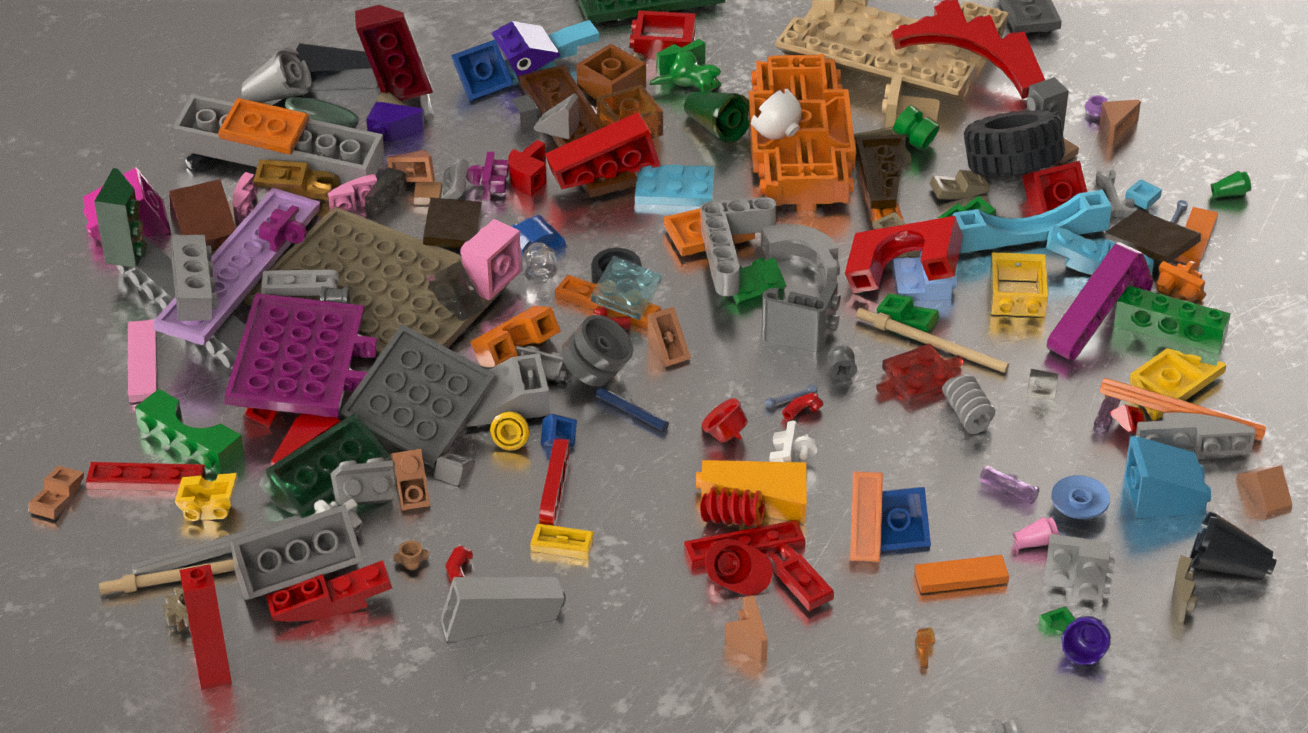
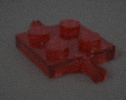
(918, 373)

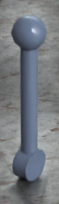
(1181, 205)
(770, 402)

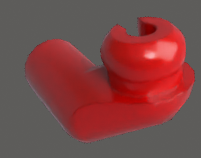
(800, 403)
(458, 557)

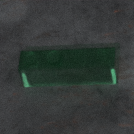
(306, 473)

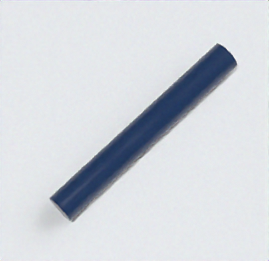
(632, 409)

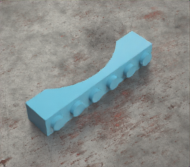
(1081, 215)

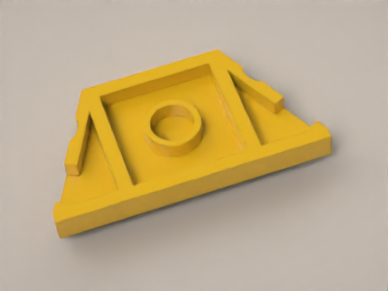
(1175, 376)

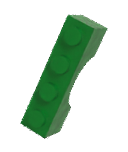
(213, 446)

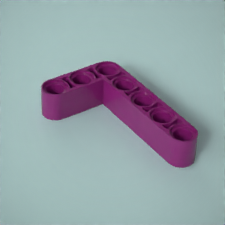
(1119, 269)

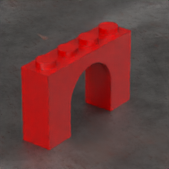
(874, 249)

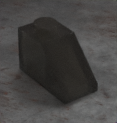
(456, 291)

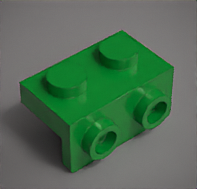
(757, 279)

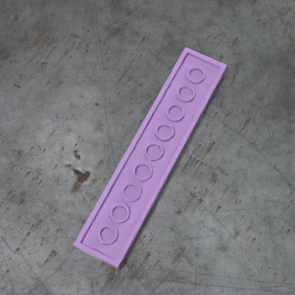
(238, 266)

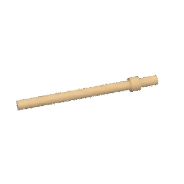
(884, 322)
(131, 583)

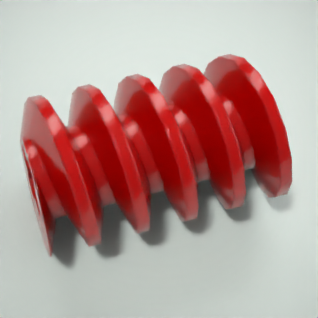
(733, 507)

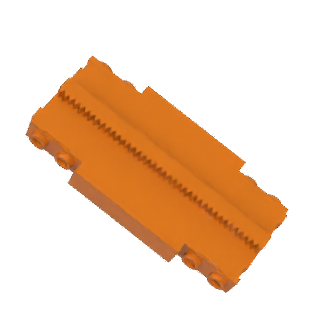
(821, 155)

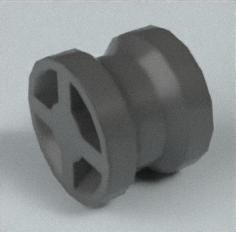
(842, 362)

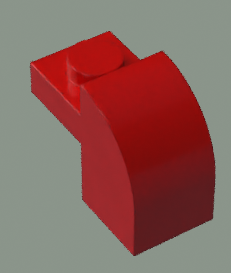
(528, 168)

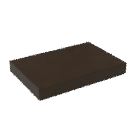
(451, 222)
(1153, 236)

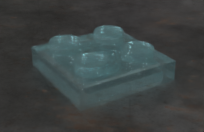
(626, 288)

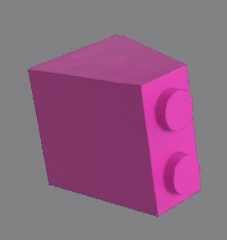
(151, 211)

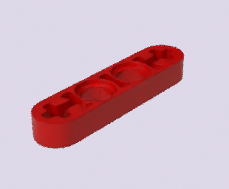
(554, 482)

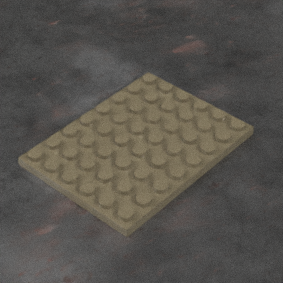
(383, 274)

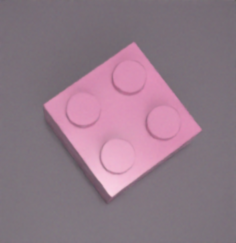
(492, 258)

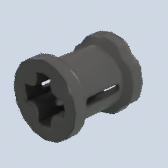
(335, 295)

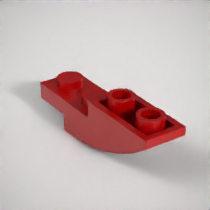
(324, 599)

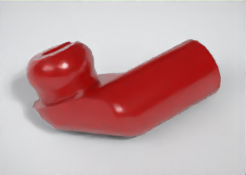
(624, 322)

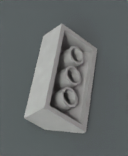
(295, 552)

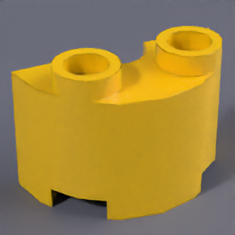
(206, 498)

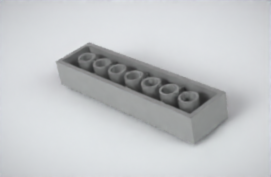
(322, 145)

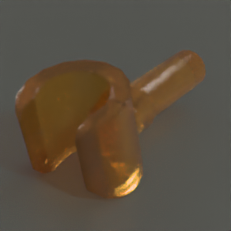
(924, 638)

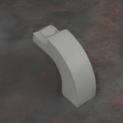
(802, 244)

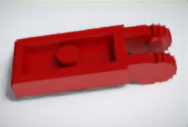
(800, 578)

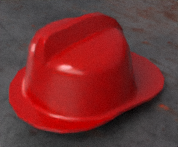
(726, 421)
(738, 567)

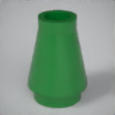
(1232, 185)

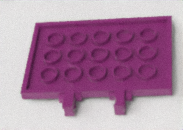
(298, 355)

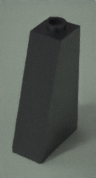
(336, 68)

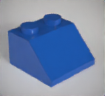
(904, 519)

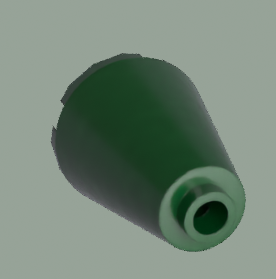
(719, 113)

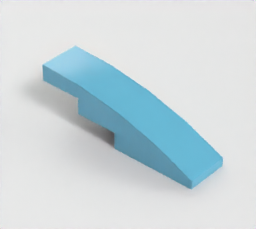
(567, 41)

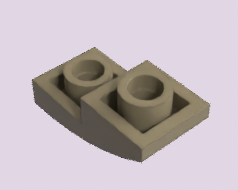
(1183, 591)

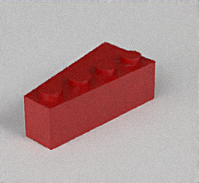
(604, 153)

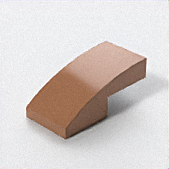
(57, 492)

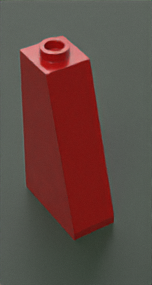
(205, 626)

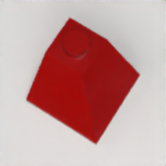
(1054, 186)

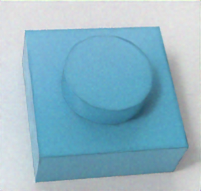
(1143, 194)

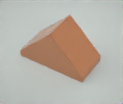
(1118, 118)
(415, 164)
(666, 337)
(1267, 488)

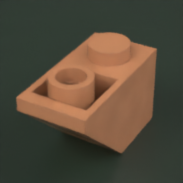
(410, 479)

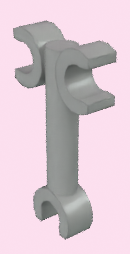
(1118, 209)

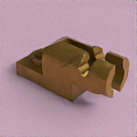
(295, 178)

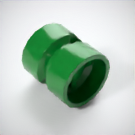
(918, 129)

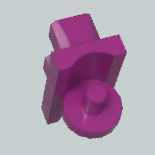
(491, 176)
(282, 228)

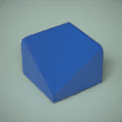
(558, 427)

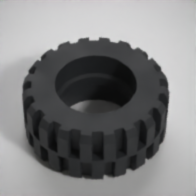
(1014, 143)

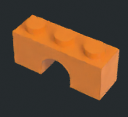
(528, 327)

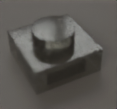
(1042, 385)

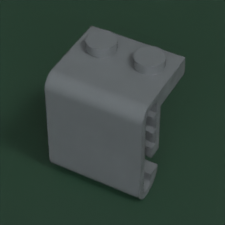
(803, 320)

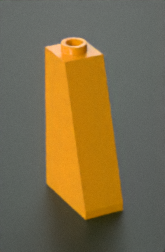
(781, 484)

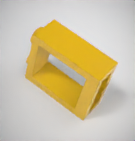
(1031, 269)

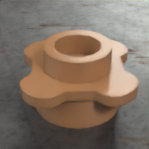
(411, 554)

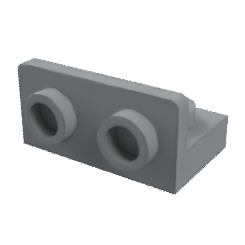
(363, 482)

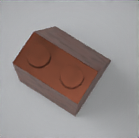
(202, 211)

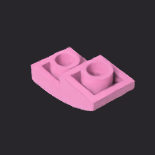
(351, 193)
(243, 196)

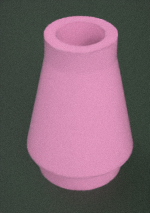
(1036, 533)

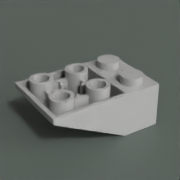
(518, 389)

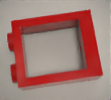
(662, 23)

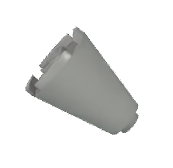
(278, 78)

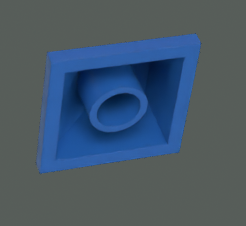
(482, 70)

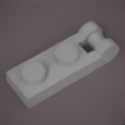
(298, 282)

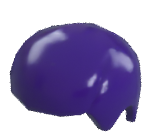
(1086, 640)

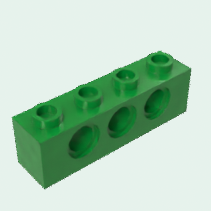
(1172, 319)

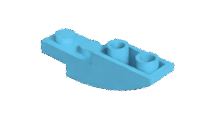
(1081, 253)

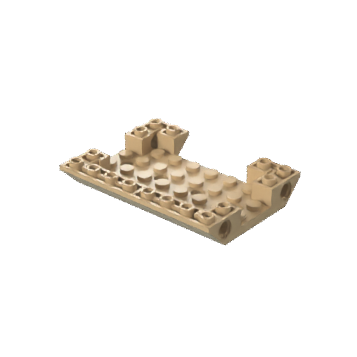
(863, 44)

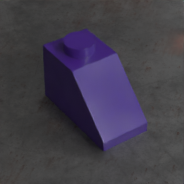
(395, 121)

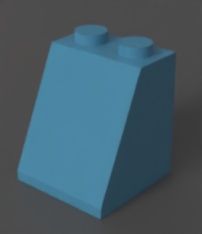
(1164, 480)

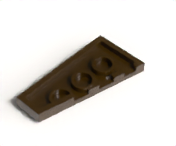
(881, 168)

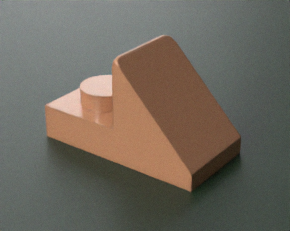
(748, 632)

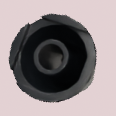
(1230, 550)

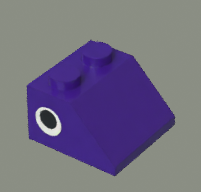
(525, 46)

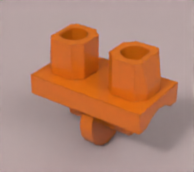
(1182, 278)

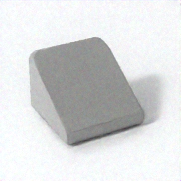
(453, 468)

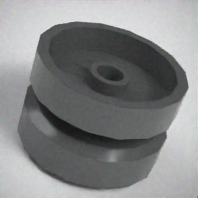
(597, 350)

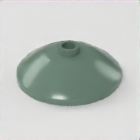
(323, 111)

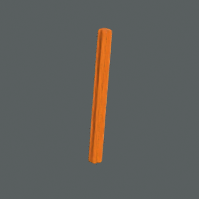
(1168, 404)

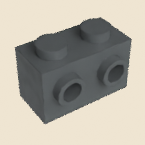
(1049, 96)

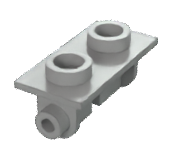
(553, 364)

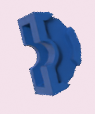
(538, 231)

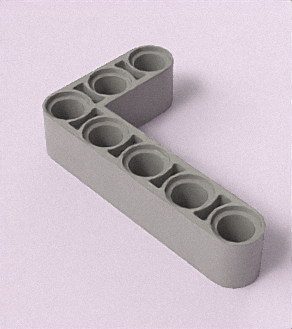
(723, 220)

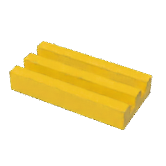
(561, 545)

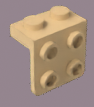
(895, 103)

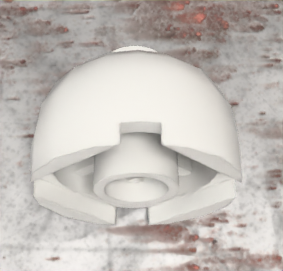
(778, 116)

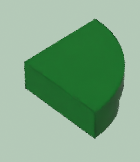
(1056, 620)

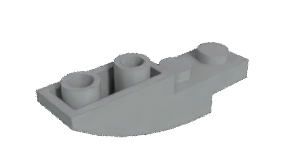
(1201, 432)

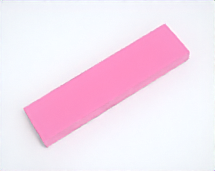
(142, 360)

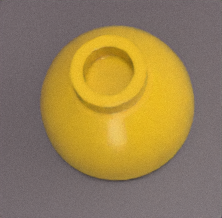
(509, 430)

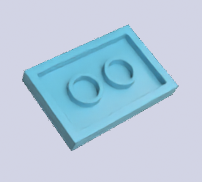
(675, 185)

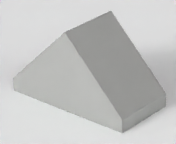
(561, 119)

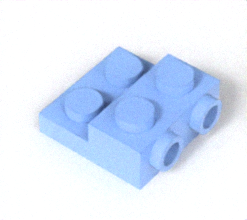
(913, 282)

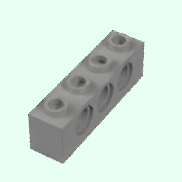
(193, 278)

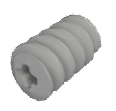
(969, 403)

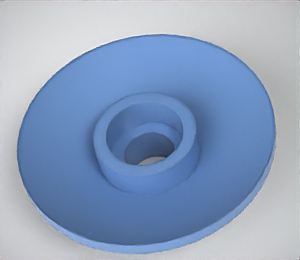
(1080, 497)

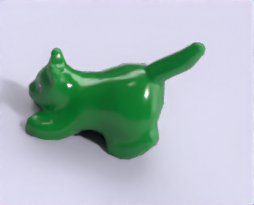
(687, 73)

